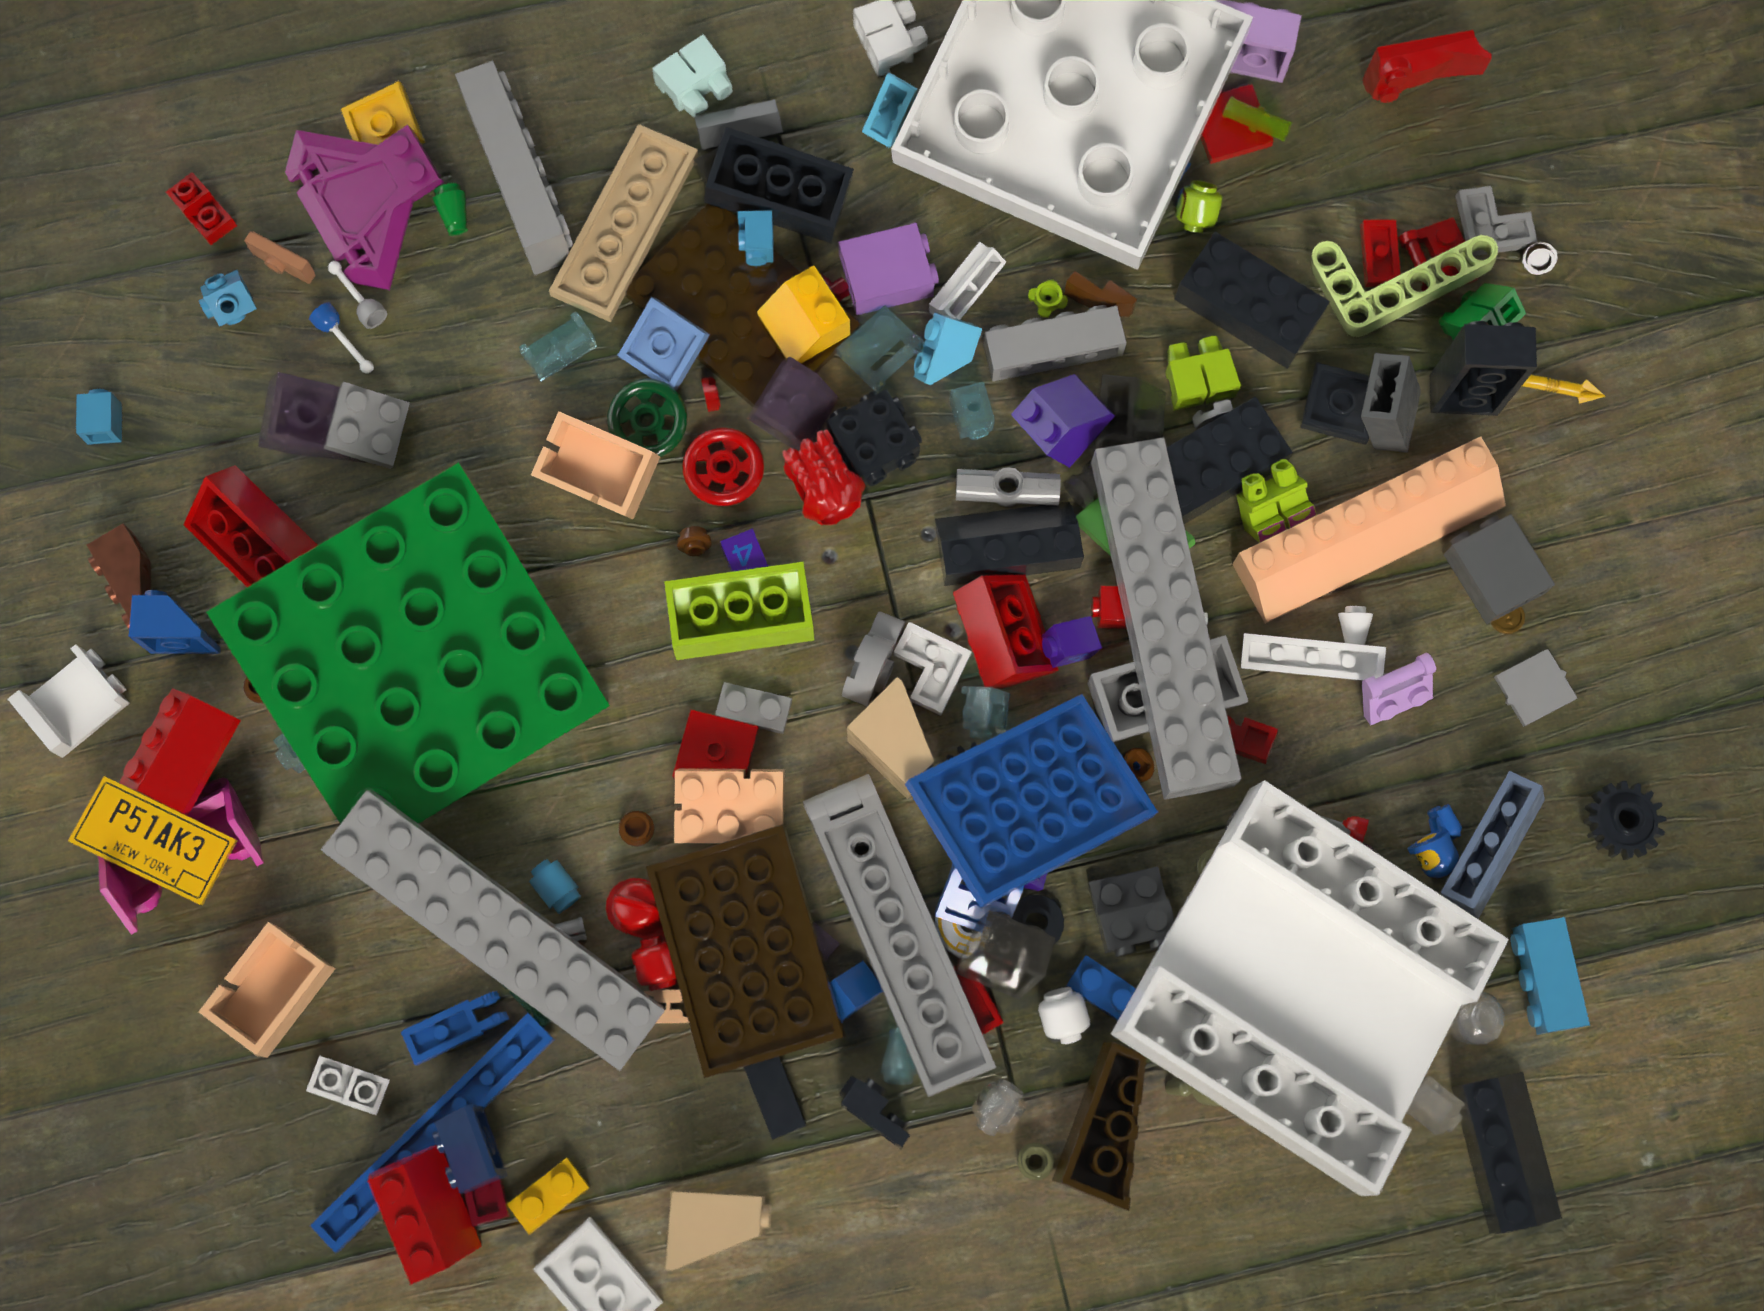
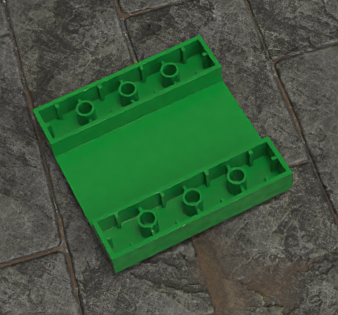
(409, 654)

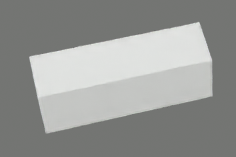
(967, 282)

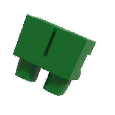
(1488, 303)

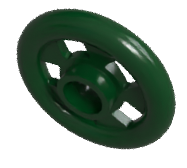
(643, 390)

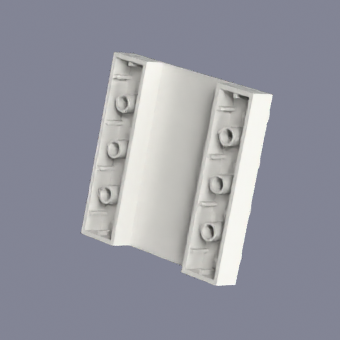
(1309, 987)

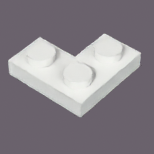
(941, 665)

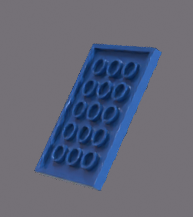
(1030, 800)

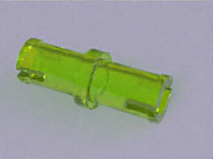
(1257, 119)

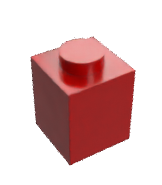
(1108, 608)

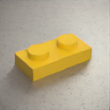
(548, 1196)

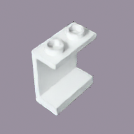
(72, 703)

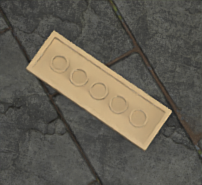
(624, 223)

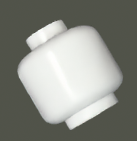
(1064, 1015)

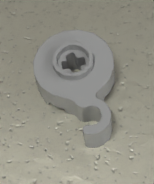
(873, 660)

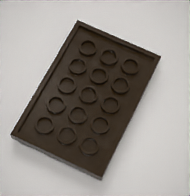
(715, 288)
(745, 951)

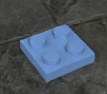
(663, 344)

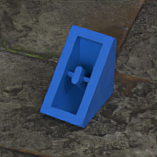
(855, 989)

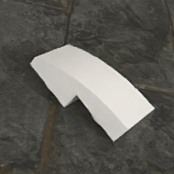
(347, 1085)

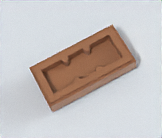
(279, 258)

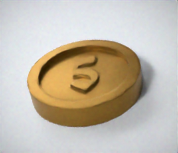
(1510, 622)

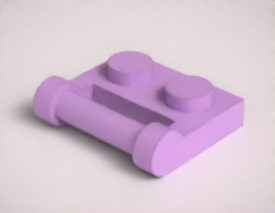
(1398, 690)

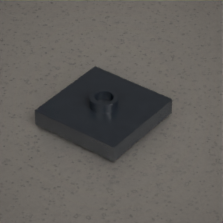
(1336, 403)

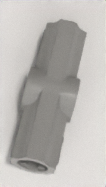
(1031, 487)

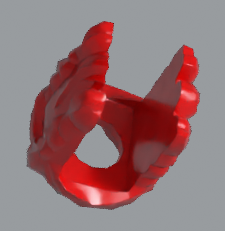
(823, 480)

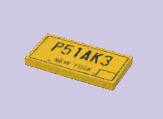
(152, 840)

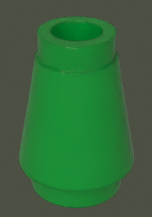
(451, 207)

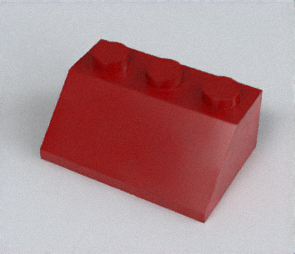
(1003, 629)
(179, 751)
(423, 1214)

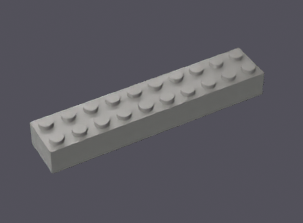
(1165, 619)
(493, 929)

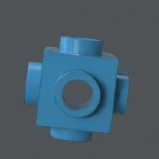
(226, 298)

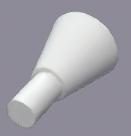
(1355, 624)

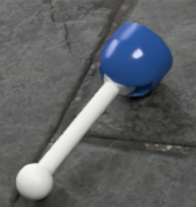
(327, 320)

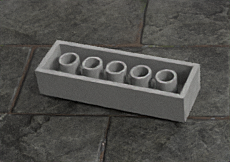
(516, 166)

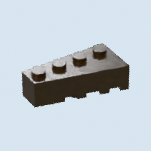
(1104, 1132)

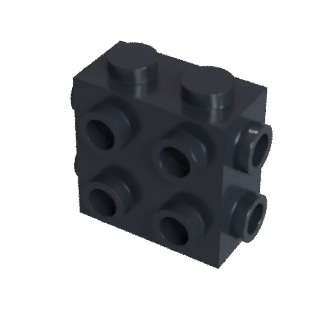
(874, 437)

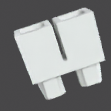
(884, 34)

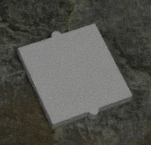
(1535, 687)

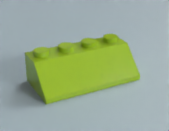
(739, 611)

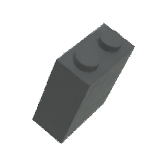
(1391, 402)
(1498, 568)

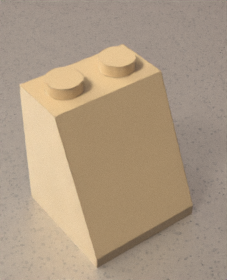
(892, 737)
(711, 1223)

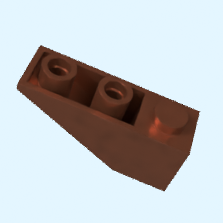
(123, 564)

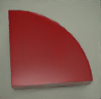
(711, 394)

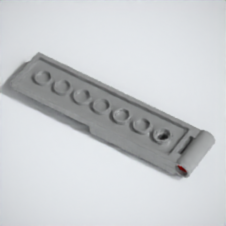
(899, 936)

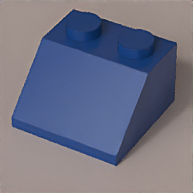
(166, 627)

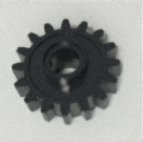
(1638, 809)

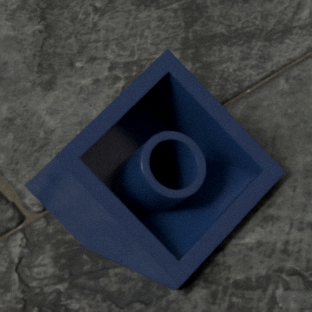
(469, 1148)

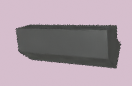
(753, 119)

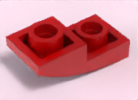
(201, 208)

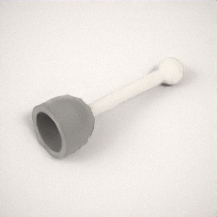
(369, 311)

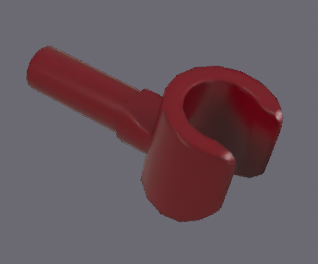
(838, 287)

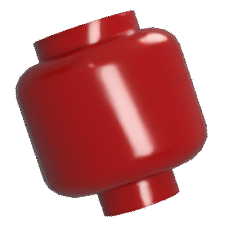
(653, 964)

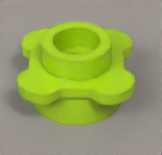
(1051, 289)

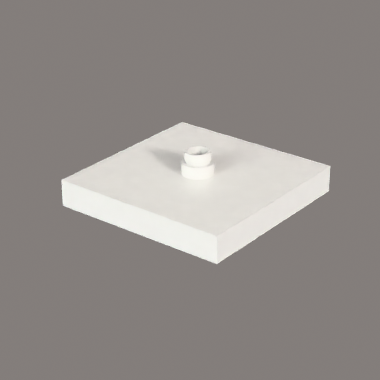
(1073, 110)

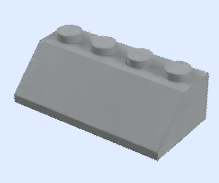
(1120, 701)

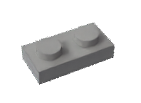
(754, 707)

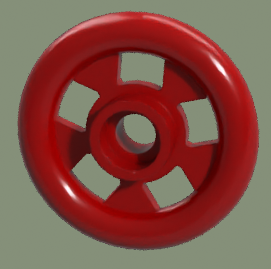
(732, 492)

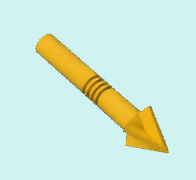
(1584, 391)

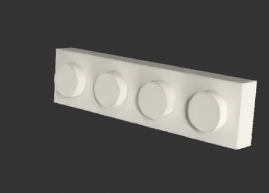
(1312, 657)

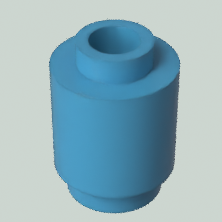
(554, 885)

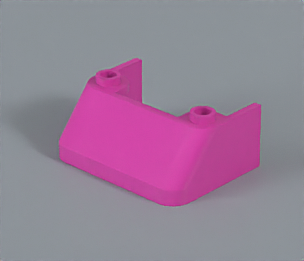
(215, 807)

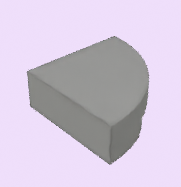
(1203, 418)

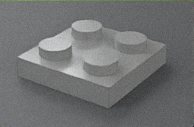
(366, 425)

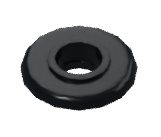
(1044, 906)

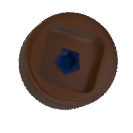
(1139, 763)

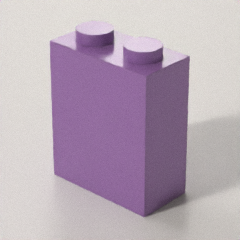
(887, 268)

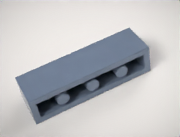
(1494, 844)

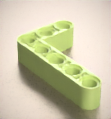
(1398, 287)

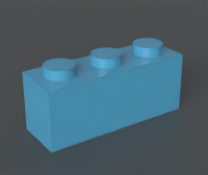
(1549, 976)

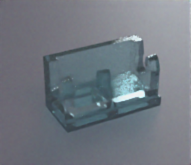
(559, 348)

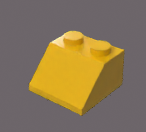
(804, 316)

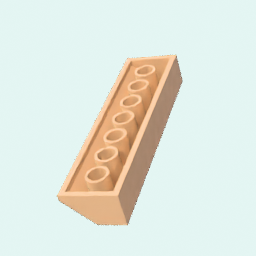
(1371, 530)

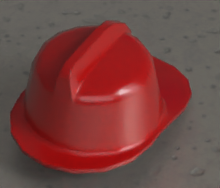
(633, 909)

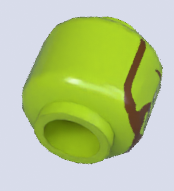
(1198, 206)

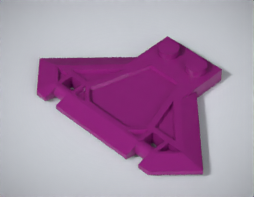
(362, 196)

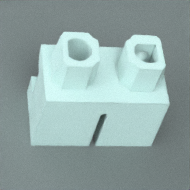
(692, 76)

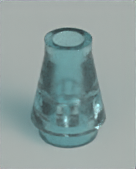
(897, 1062)

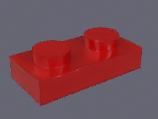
(1379, 251)

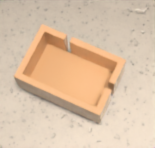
(596, 465)
(725, 805)
(275, 987)

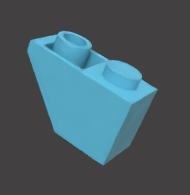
(947, 348)

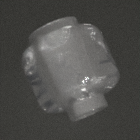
(999, 1107)

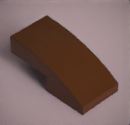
(1090, 295)

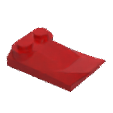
(1421, 61)

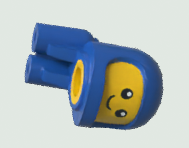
(1436, 850)

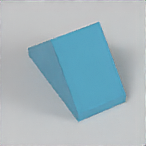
(890, 110)

